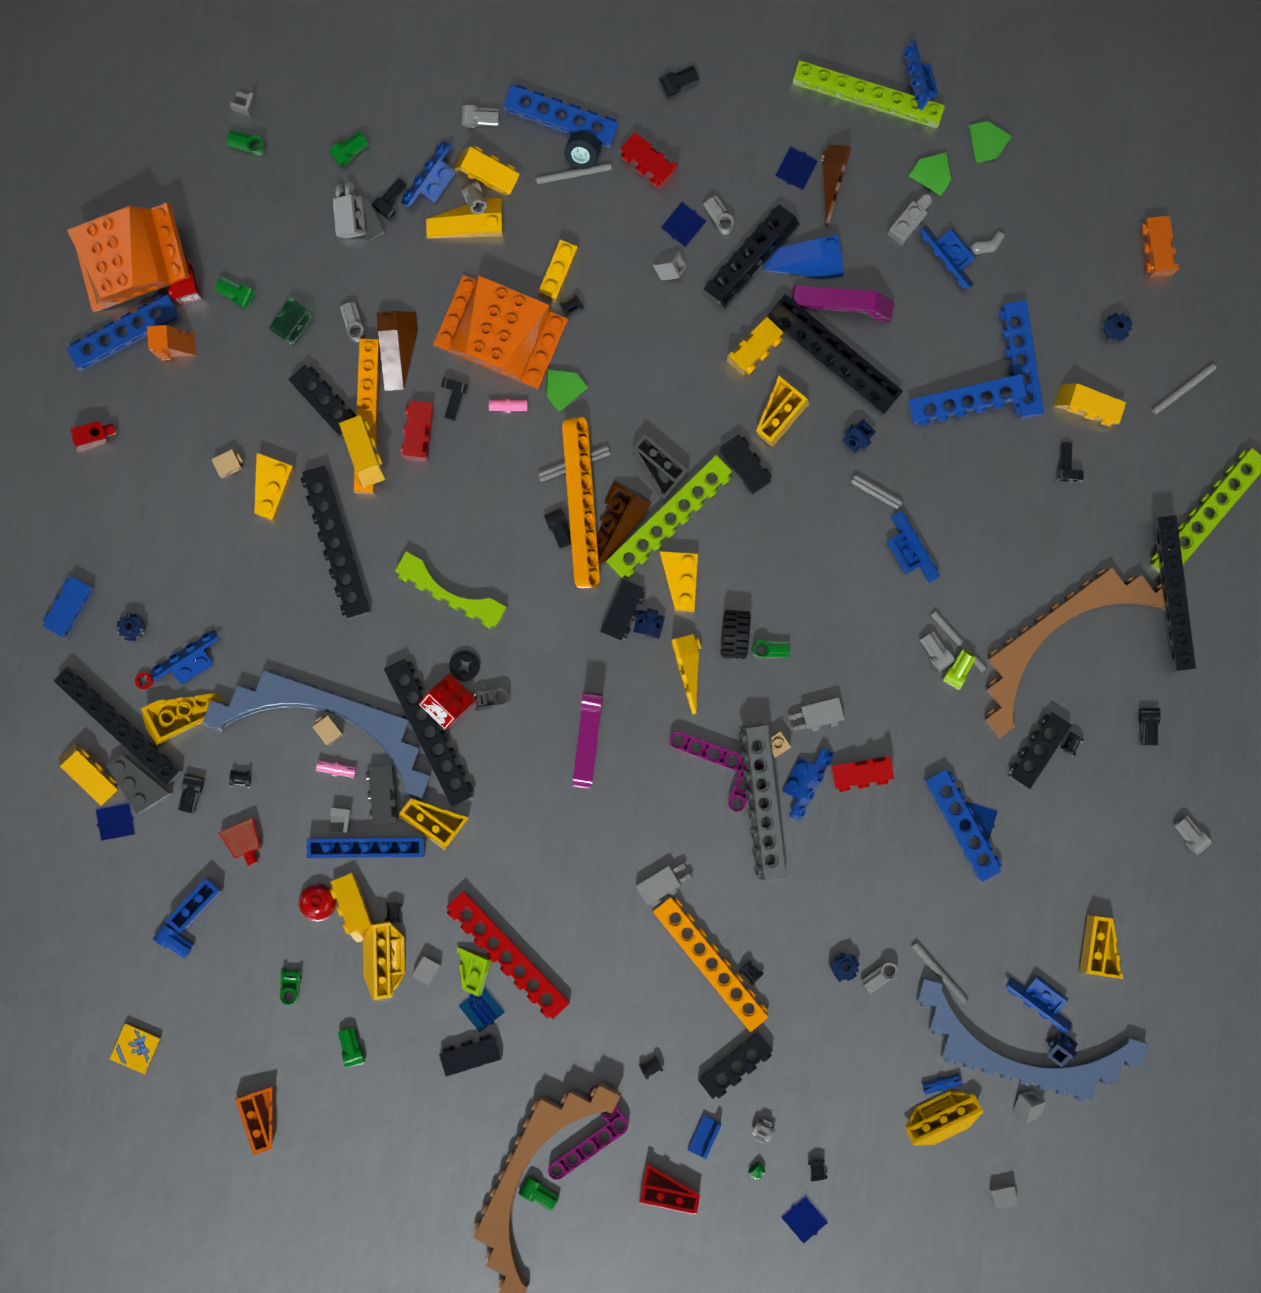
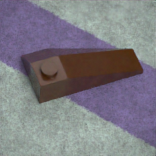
(833, 169)
(396, 339)
(622, 514)

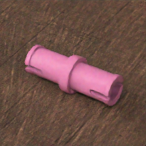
(507, 405)
(336, 768)

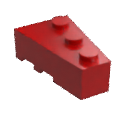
(648, 161)
(417, 431)
(862, 773)
(666, 1193)

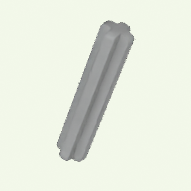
(876, 491)

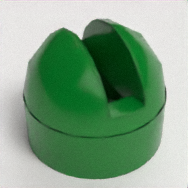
(756, 1170)

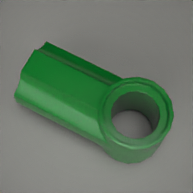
(245, 141)
(344, 151)
(237, 293)
(774, 649)
(351, 1053)
(534, 1191)

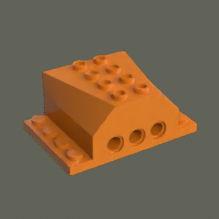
(129, 254)
(501, 330)

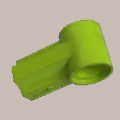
(958, 672)

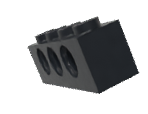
(300, 381)
(1060, 728)
(755, 1042)

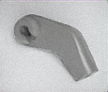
(991, 245)

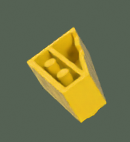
(1090, 403)
(362, 451)
(271, 486)
(681, 579)

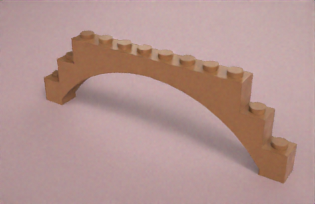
(1013, 658)
(546, 1121)

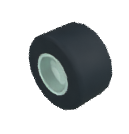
(582, 150)

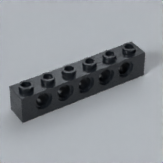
(751, 265)

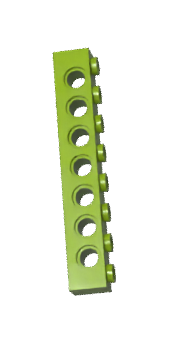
(866, 94)
(1253, 461)
(714, 466)

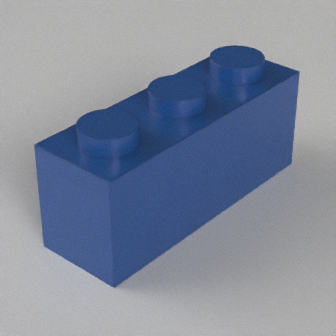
(67, 606)
(194, 905)

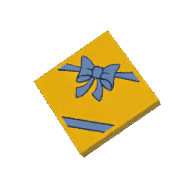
(135, 1048)

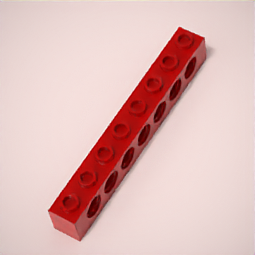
(558, 1002)

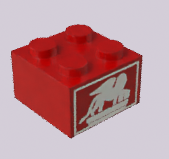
(187, 289)
(447, 701)

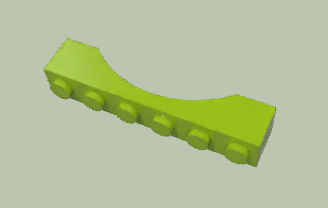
(486, 609)

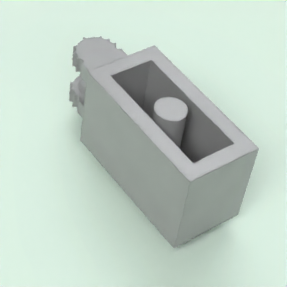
(348, 212)
(910, 220)
(818, 715)
(661, 884)

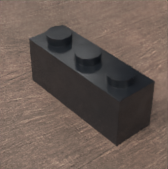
(746, 464)
(623, 610)
(470, 1055)

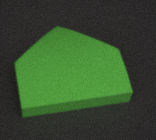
(988, 141)
(933, 172)
(563, 387)

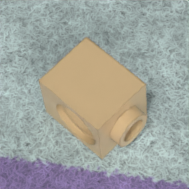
(227, 463)
(327, 729)
(778, 744)

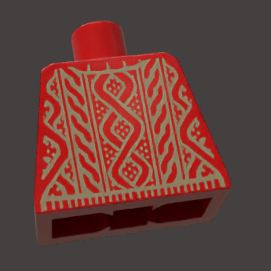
(84, 440)
(243, 840)

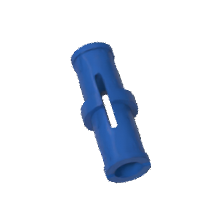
(942, 1084)

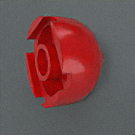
(317, 902)

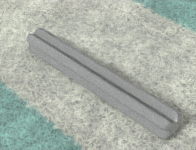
(559, 469)

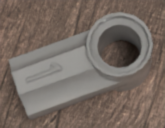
(474, 116)
(474, 197)
(718, 214)
(352, 320)
(938, 654)
(1196, 839)
(878, 977)

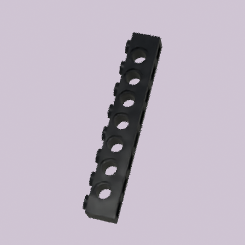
(834, 354)
(320, 476)
(1174, 593)
(118, 726)
(454, 796)

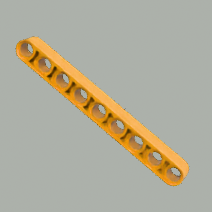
(581, 502)

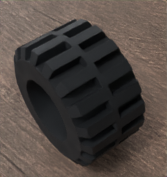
(735, 634)

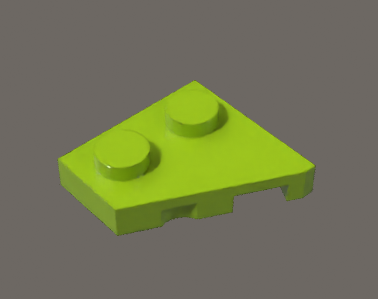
(473, 970)

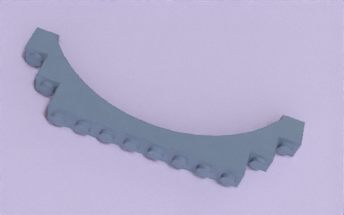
(281, 692)
(1072, 1079)

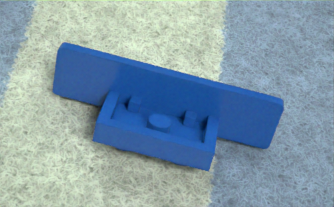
(920, 75)
(433, 177)
(952, 251)
(909, 549)
(188, 661)
(805, 781)
(1043, 999)

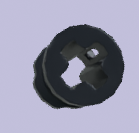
(571, 306)
(1072, 744)
(240, 778)
(393, 912)
(750, 972)
(651, 1067)
(817, 1169)

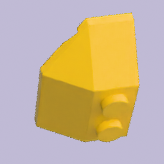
(383, 960)
(942, 1118)

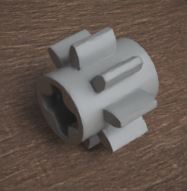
(763, 1131)

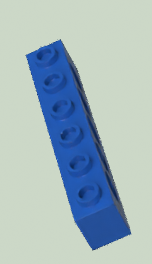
(518, 93)
(1020, 311)
(77, 348)
(919, 405)
(365, 847)
(982, 871)

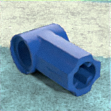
(168, 938)

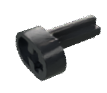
(382, 204)
(458, 390)
(1066, 473)

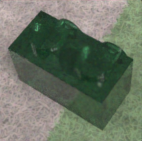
(291, 321)

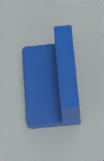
(704, 1136)

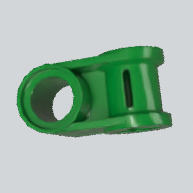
(290, 984)

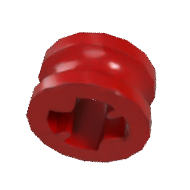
(139, 684)

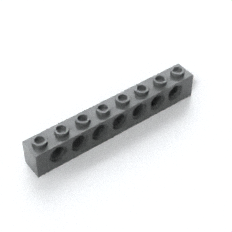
(776, 867)

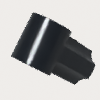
(674, 82)
(558, 524)
(1149, 720)
(191, 788)

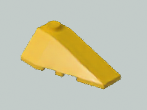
(464, 223)
(687, 659)
(175, 716)

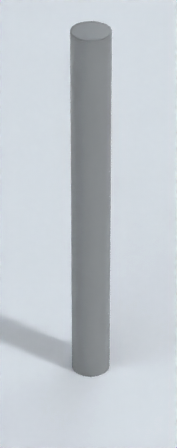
(573, 173)
(1184, 388)
(956, 638)
(940, 973)

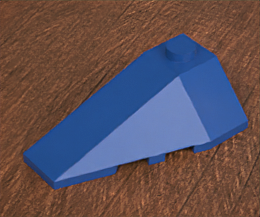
(810, 258)

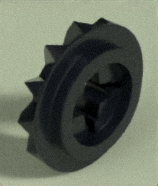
(466, 656)

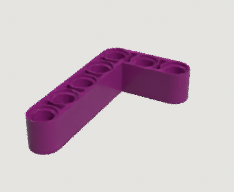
(847, 300)
(587, 739)
(721, 760)
(593, 1138)

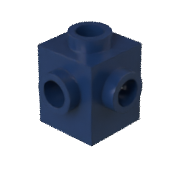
(1112, 332)
(858, 436)
(649, 623)
(137, 630)
(837, 967)
(1062, 1049)

